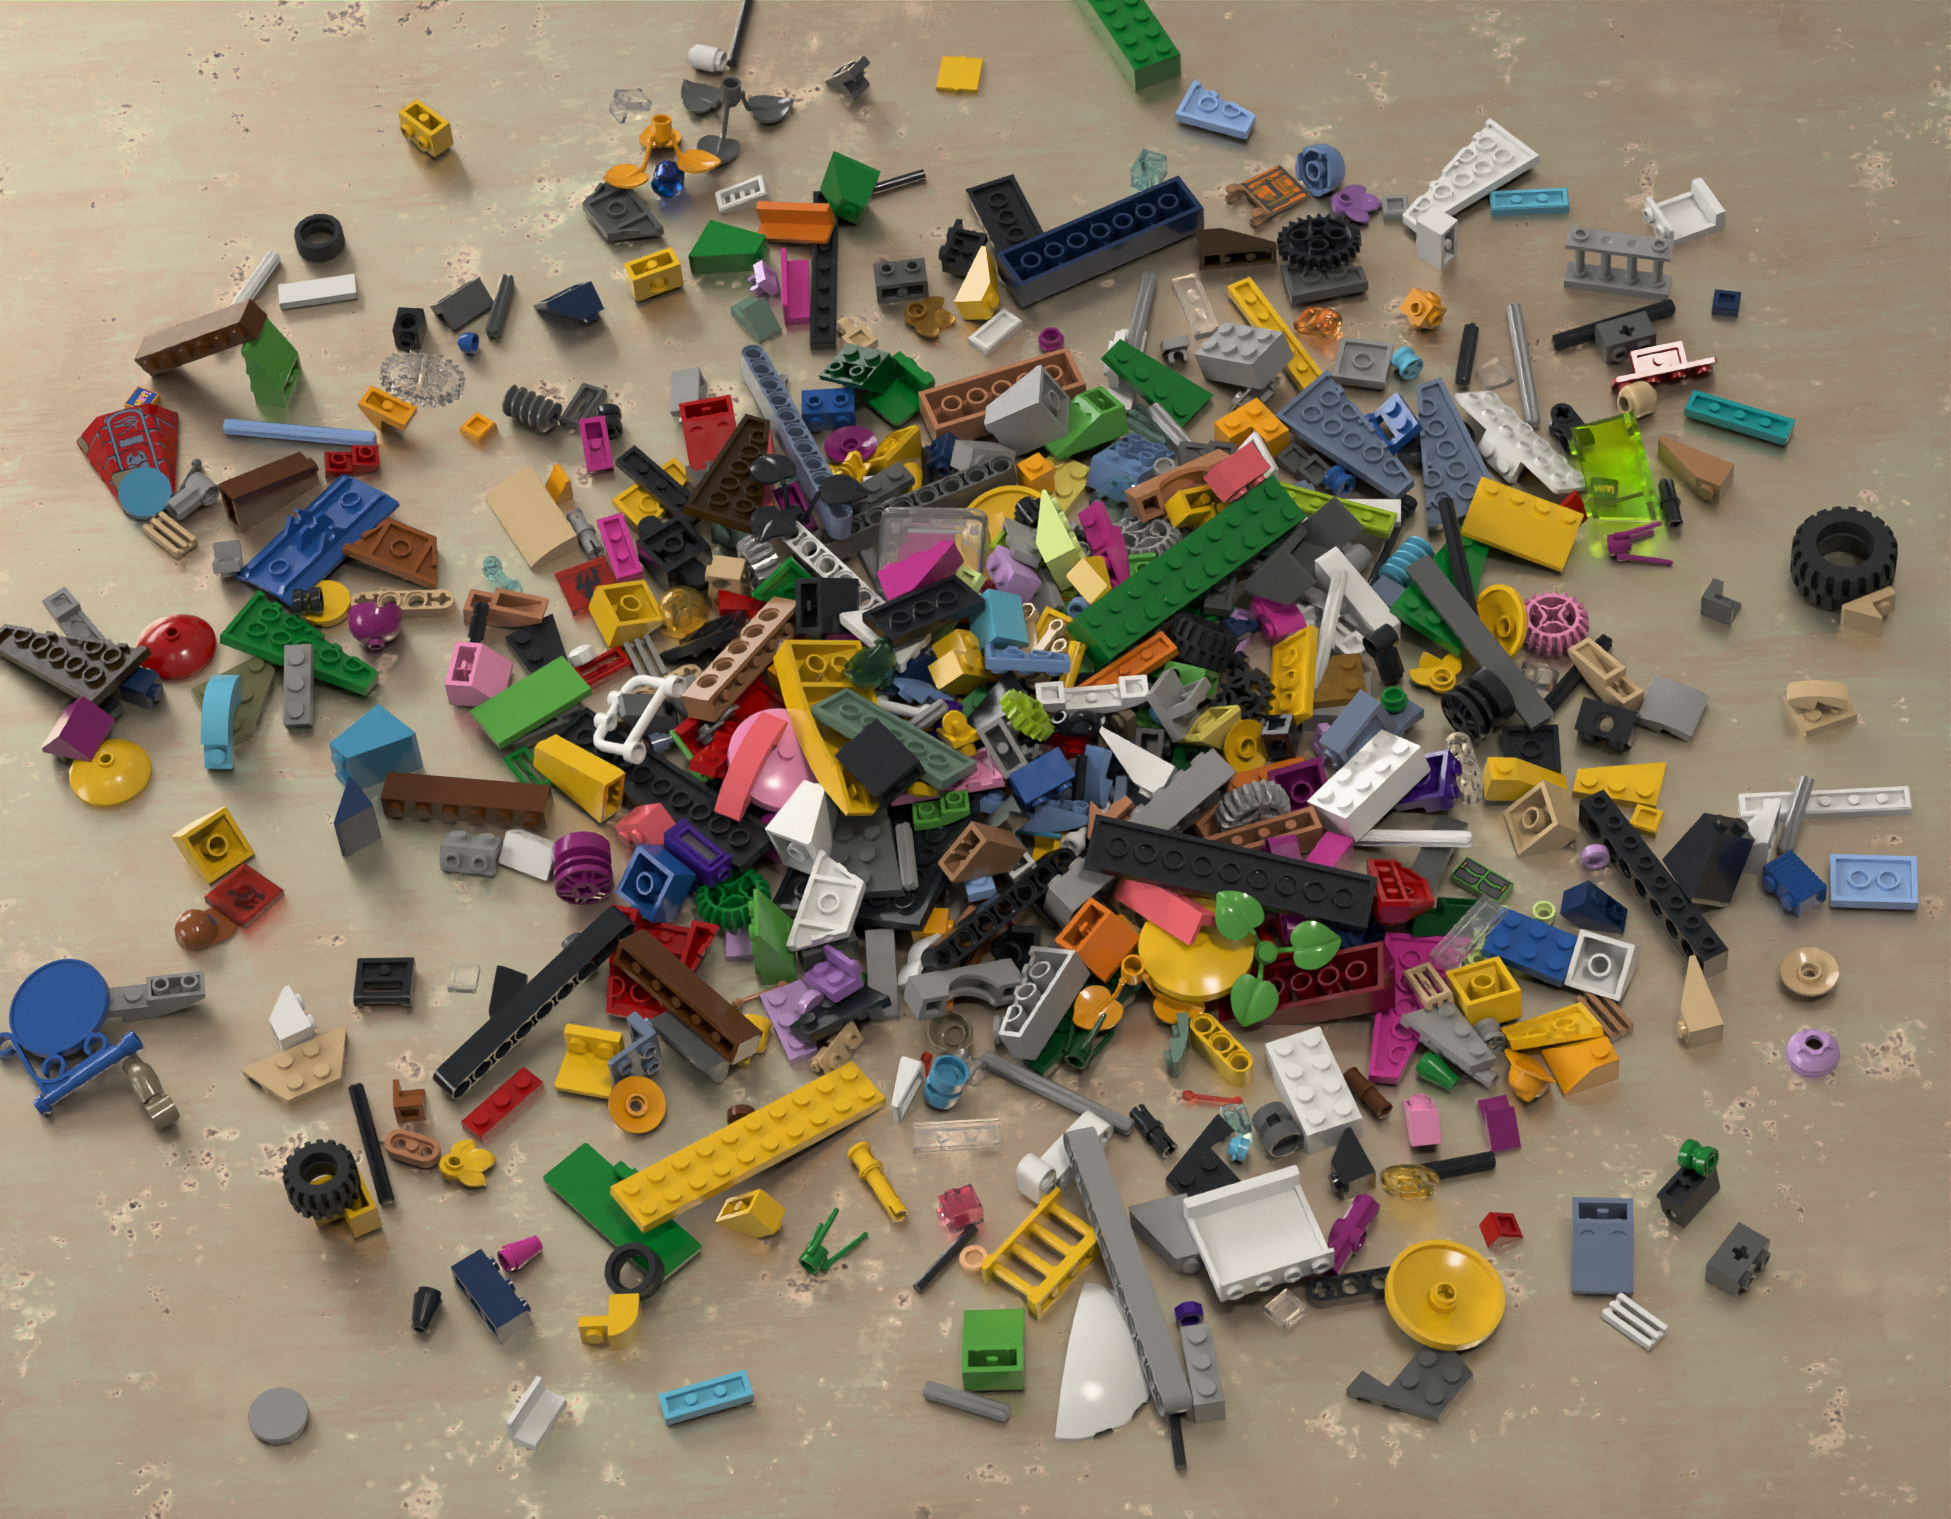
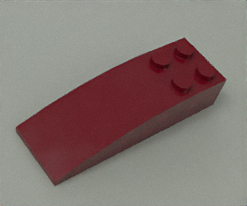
(1349, 985)

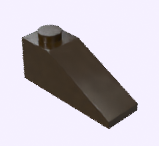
(1229, 249)

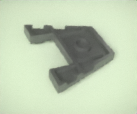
(1422, 1388)

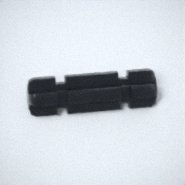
(478, 622)

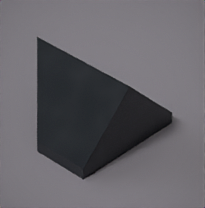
(1016, 944)

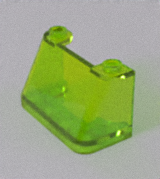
(1615, 470)

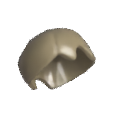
(950, 1032)

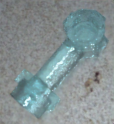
(493, 572)

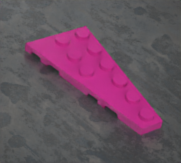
(1392, 1042)

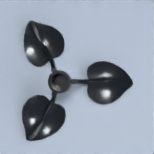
(771, 522)

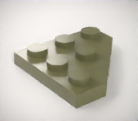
(256, 680)

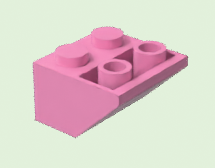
(476, 674)

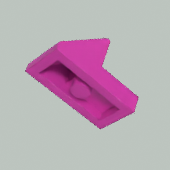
(596, 443)

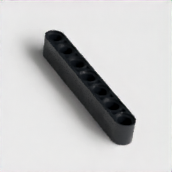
(988, 914)

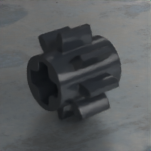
(1027, 511)

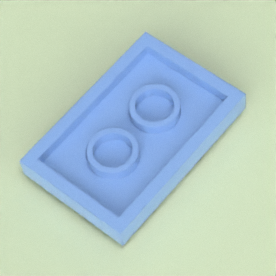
(1873, 881)

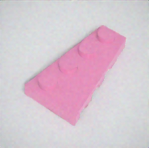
(985, 777)

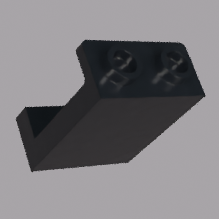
(880, 763)

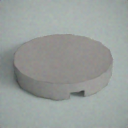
(278, 1415)

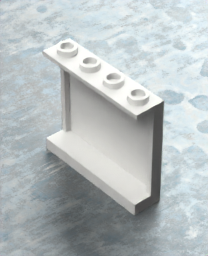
(1257, 1234)

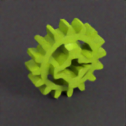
(1026, 715)

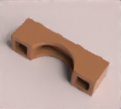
(1149, 497)

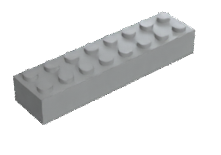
(1169, 809)

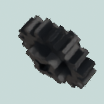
(1249, 691)

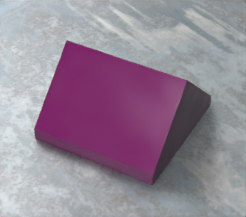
(79, 731)
(1300, 781)

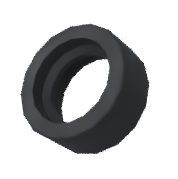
(325, 250)
(621, 1256)

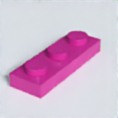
(620, 548)

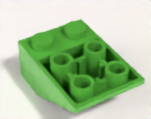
(271, 366)
(1093, 420)
(769, 935)
(993, 1350)

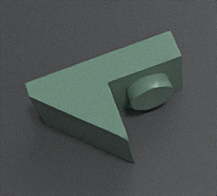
(756, 318)

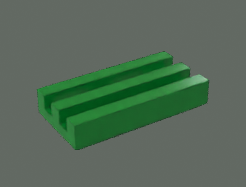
(507, 762)

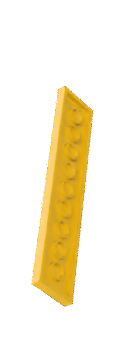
(747, 1146)

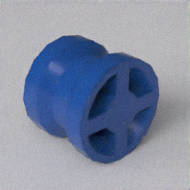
(1339, 481)

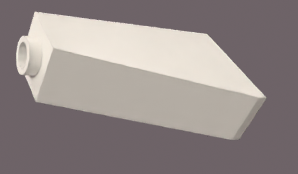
(1365, 607)

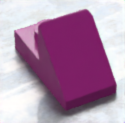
(1499, 1124)

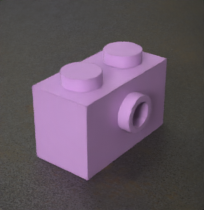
(1012, 575)

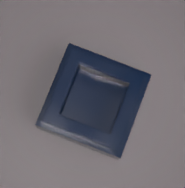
(1726, 303)

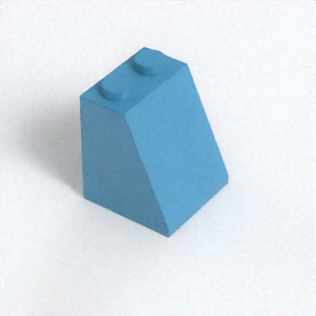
(374, 747)

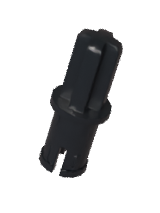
(1670, 504)

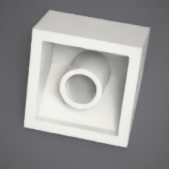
(1602, 965)

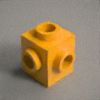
(1423, 309)

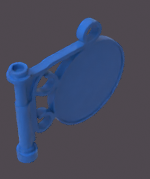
(58, 1014)

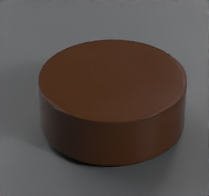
(738, 1111)

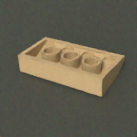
(532, 518)

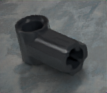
(1382, 647)

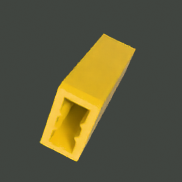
(582, 776)

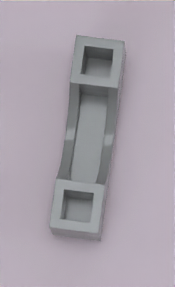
(990, 981)

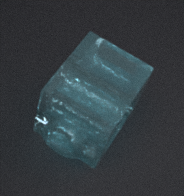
(1148, 170)

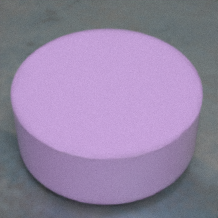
(1595, 856)
(810, 1000)

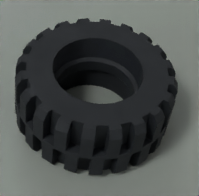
(1849, 532)

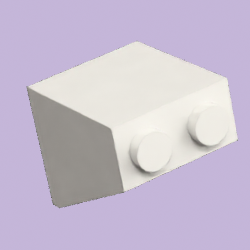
(804, 827)

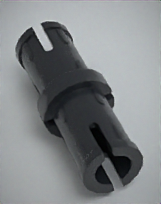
(1153, 1130)

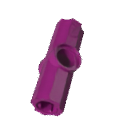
(1350, 1232)

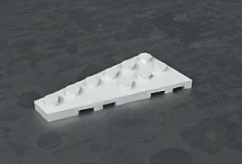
(1474, 172)

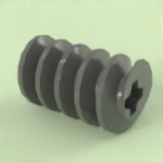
(531, 409)

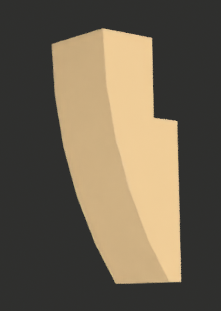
(1605, 675)

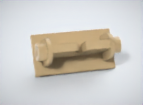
(839, 1049)

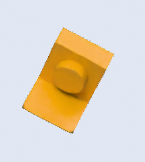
(384, 409)

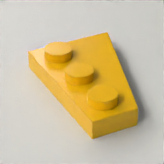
(637, 503)

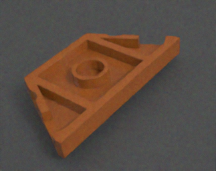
(398, 551)

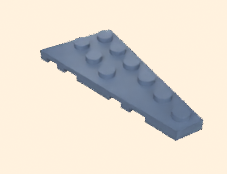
(1340, 431)
(1448, 454)

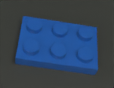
(1531, 947)

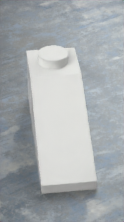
(1144, 768)

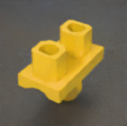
(958, 733)

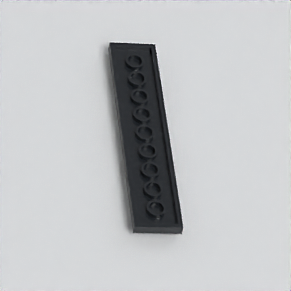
(679, 793)
(1211, 866)

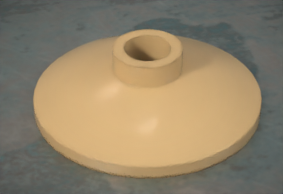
(1809, 962)

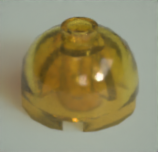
(682, 611)

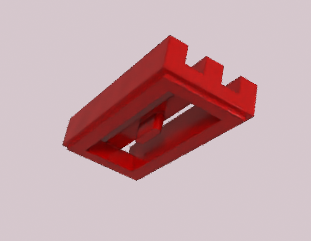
(604, 671)

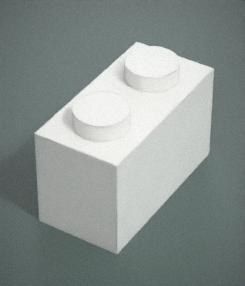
(1436, 237)

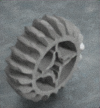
(1150, 536)
(760, 559)
(1251, 804)

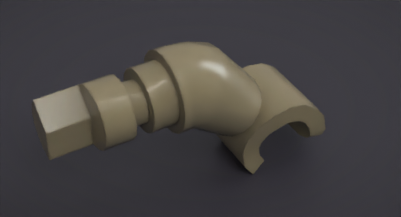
(149, 1089)

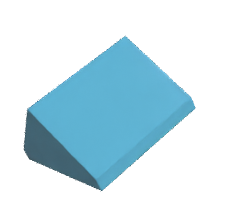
(1000, 622)

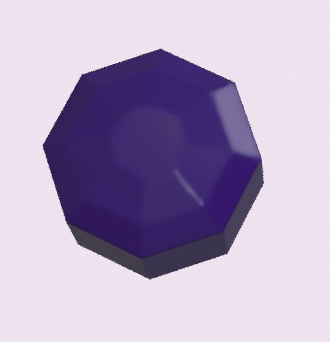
(1189, 1313)

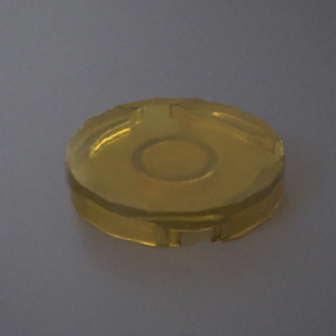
(1410, 1181)

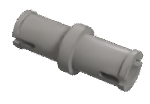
(585, 533)

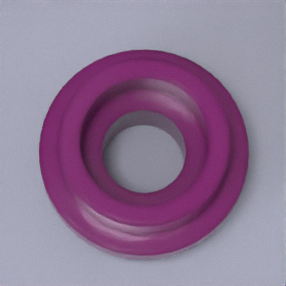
(1051, 339)

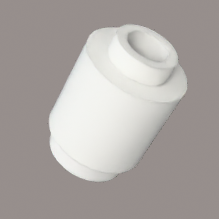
(707, 58)

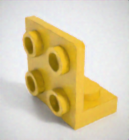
(586, 1060)

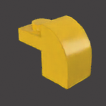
(618, 1327)

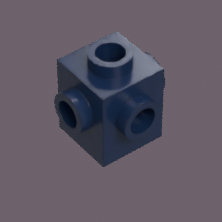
(940, 455)

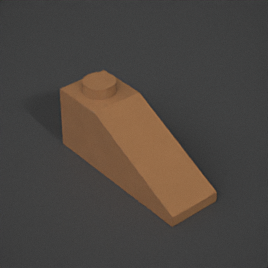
(1699, 471)

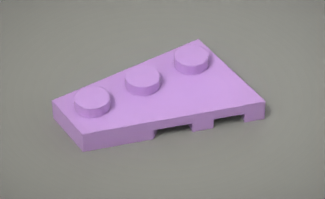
(782, 1011)

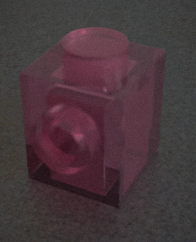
(960, 1208)

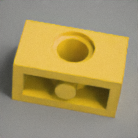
(653, 274)

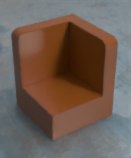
(408, 1104)

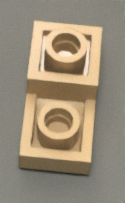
(1809, 692)

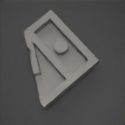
(1022, 542)

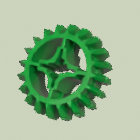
(732, 900)

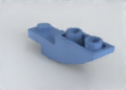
(1051, 816)

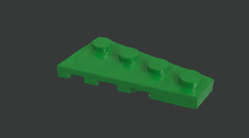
(1156, 382)

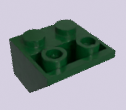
(861, 368)

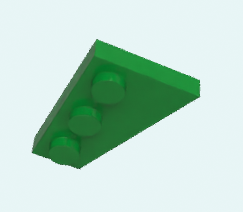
(781, 582)

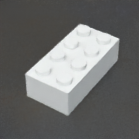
(1369, 785)
(1313, 1089)

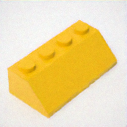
(1521, 524)

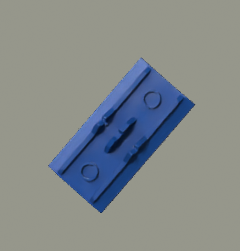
(314, 539)

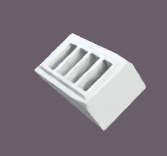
(756, 187)
(907, 1084)

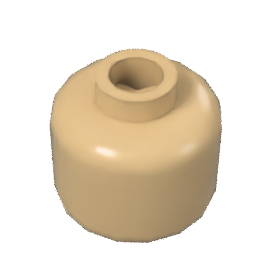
(1638, 398)

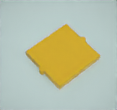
(959, 74)

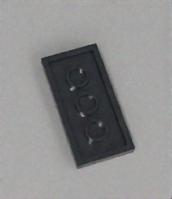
(1003, 212)
(923, 610)

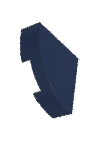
(1241, 628)

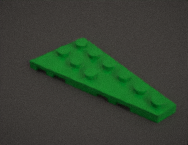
(1419, 613)
(265, 629)

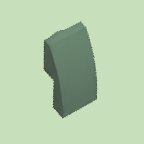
(1178, 1045)

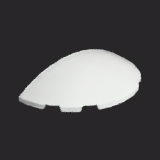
(1101, 1369)

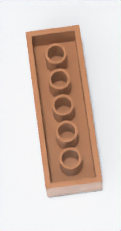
(963, 403)

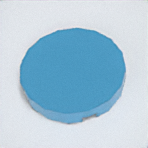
(144, 492)

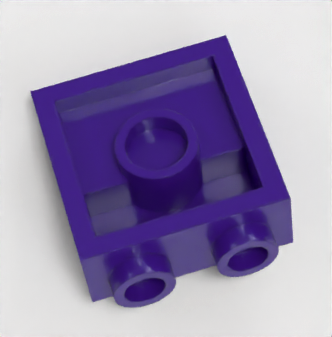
(1437, 788)

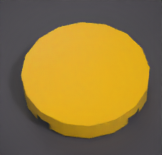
(336, 605)

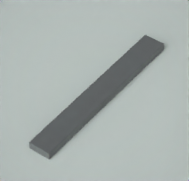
(1479, 640)

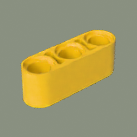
(1225, 1061)

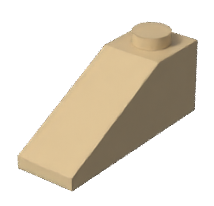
(1699, 1015)

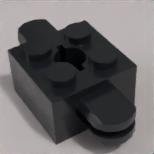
(674, 552)

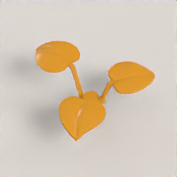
(660, 135)
(1098, 1000)

